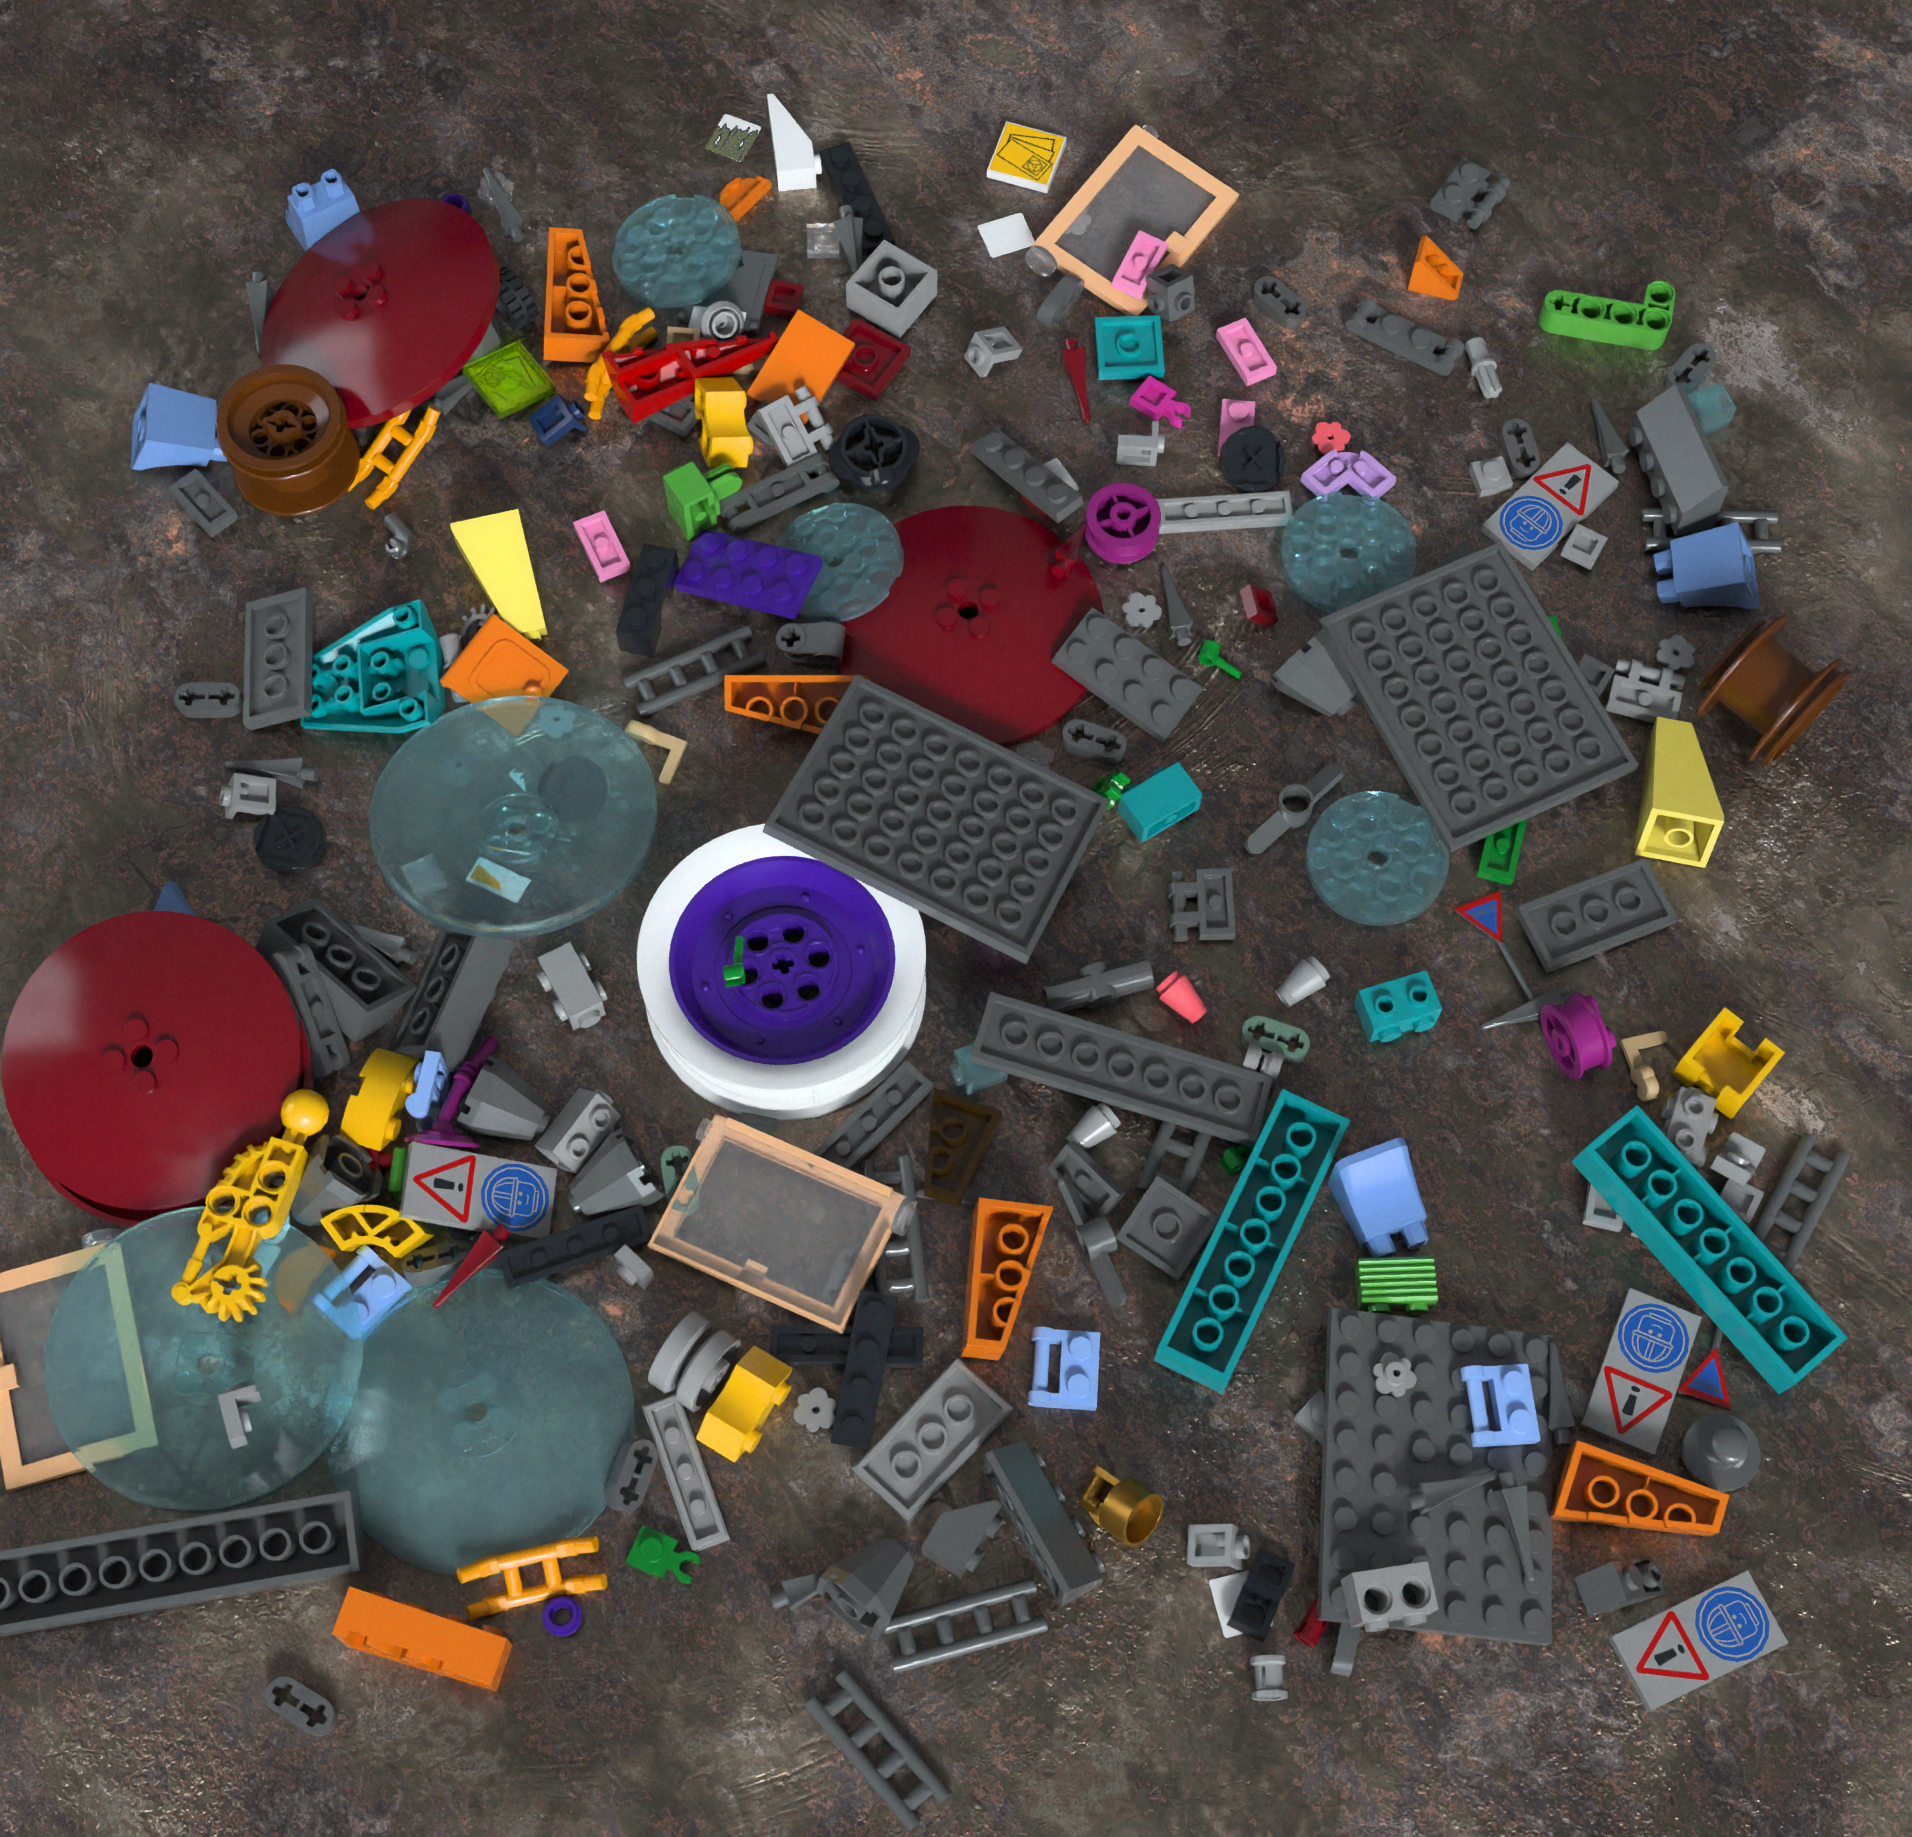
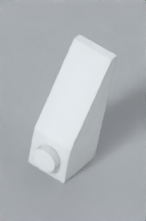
(792, 150)

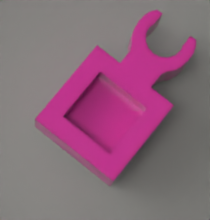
(1157, 400)

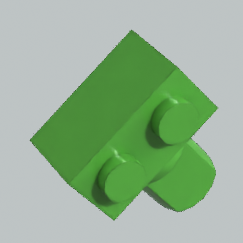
(696, 496)

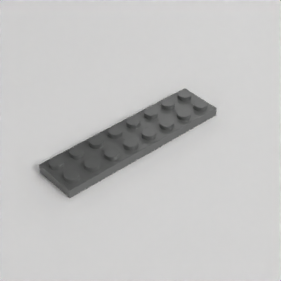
(1121, 1069)

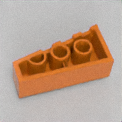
(573, 312)
(1629, 1494)

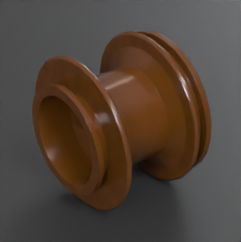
(280, 414)
(1770, 688)

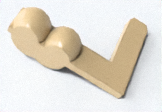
(654, 737)
(1641, 1073)

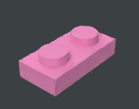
(1139, 262)
(1246, 351)
(1234, 416)
(602, 546)

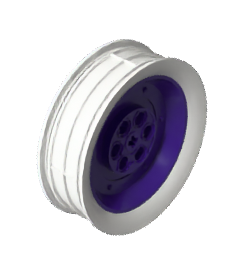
(804, 1053)

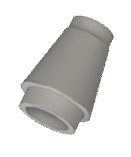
(1303, 981)
(1094, 1126)

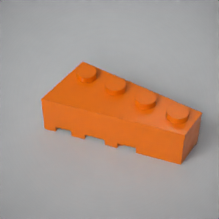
(788, 700)
(999, 1267)
(422, 1639)

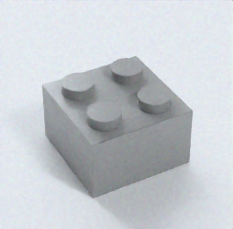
(891, 288)

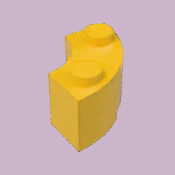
(724, 430)
(374, 1114)
(375, 1226)
(744, 1404)

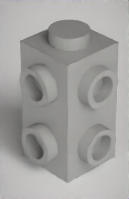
(576, 995)
(1688, 1121)
(578, 1130)

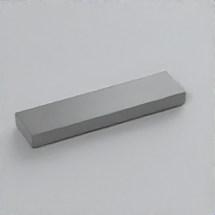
(1225, 511)
(685, 1473)

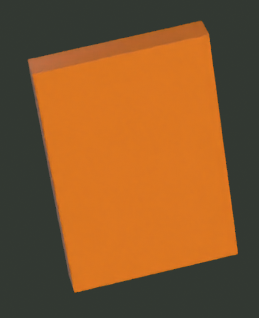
(803, 356)

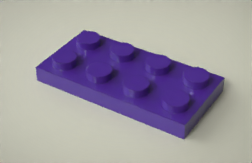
(748, 573)

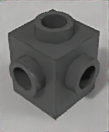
(1170, 292)

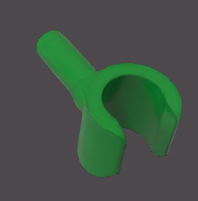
(1209, 657)
(734, 973)
(1232, 1159)

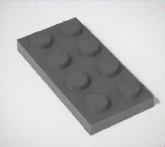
(278, 659)
(1127, 675)
(1596, 915)

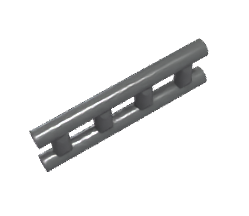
(1759, 518)
(685, 689)
(1165, 1142)
(1816, 1198)
(912, 1246)
(987, 1636)
(904, 1751)

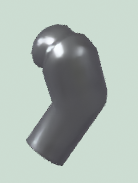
(402, 536)

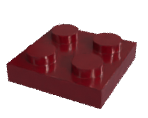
(872, 361)

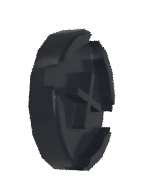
(1252, 460)
(289, 840)

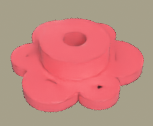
(1330, 437)

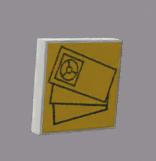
(1026, 157)

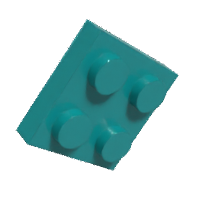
(1129, 347)

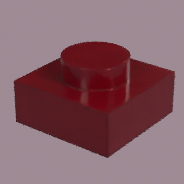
(783, 298)
(1258, 605)

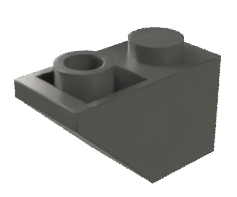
(959, 1535)
(1620, 1584)

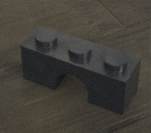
(651, 584)

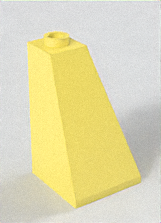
(502, 565)
(1678, 799)

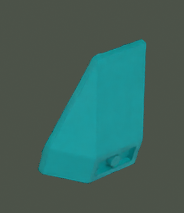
(380, 675)

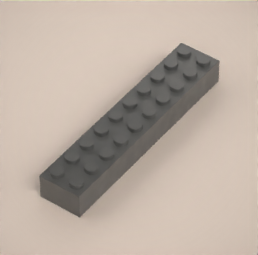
(181, 1562)

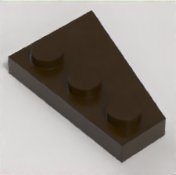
(957, 1145)

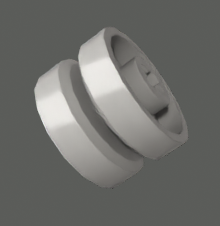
(694, 1361)

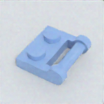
(431, 1092)
(379, 1288)
(1077, 1369)
(1511, 1405)

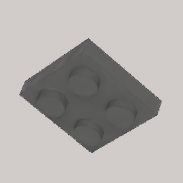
(1167, 1228)

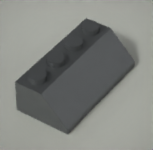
(1679, 462)
(357, 978)
(452, 997)
(1042, 1521)

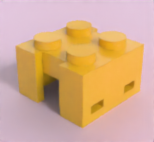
(1726, 1065)

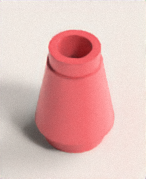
(1182, 997)

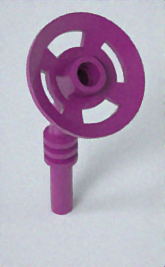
(443, 1130)

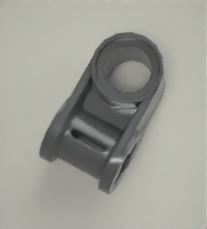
(812, 643)

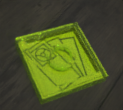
(509, 379)

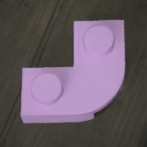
(1357, 470)

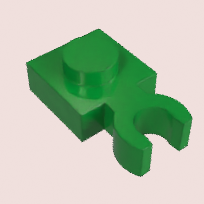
(1110, 786)
(657, 1553)

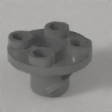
(1720, 1452)

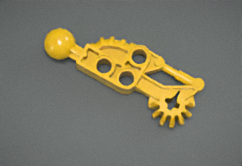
(247, 1184)

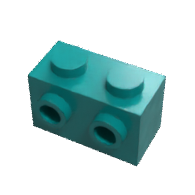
(1159, 801)
(1398, 1007)

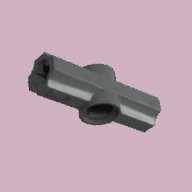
(1098, 985)

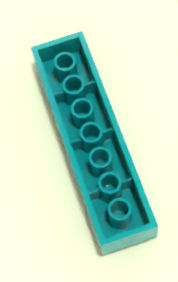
(1251, 1241)
(1709, 1250)

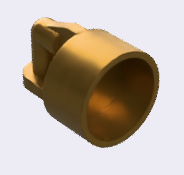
(1129, 1509)

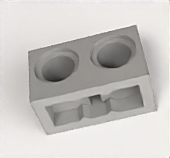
(1387, 1587)

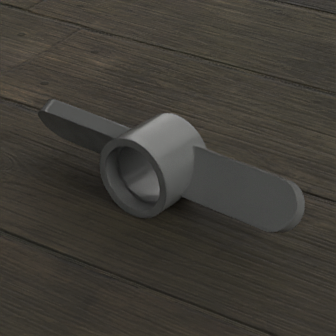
(1283, 818)
(1095, 1241)

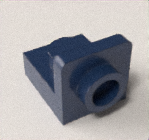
(557, 419)

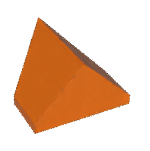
(1434, 272)

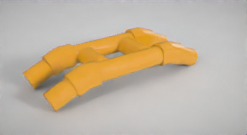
(624, 341)
(396, 470)
(554, 1585)

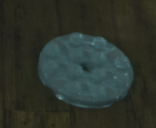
(676, 280)
(1337, 522)
(870, 556)
(1357, 887)

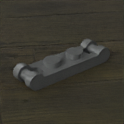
(1404, 337)
(778, 493)
(314, 1006)

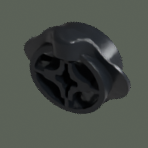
(898, 441)

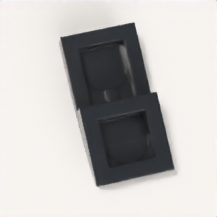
(1261, 1594)

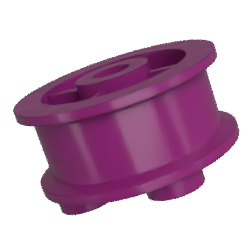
(1122, 523)
(1577, 1035)

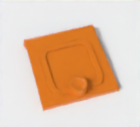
(502, 665)

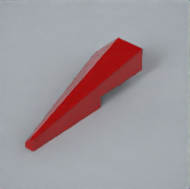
(660, 377)

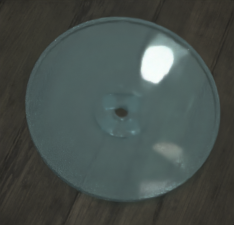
(501, 765)
(130, 1379)
(522, 1474)

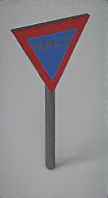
(1486, 916)
(1707, 1379)

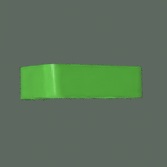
(1610, 319)

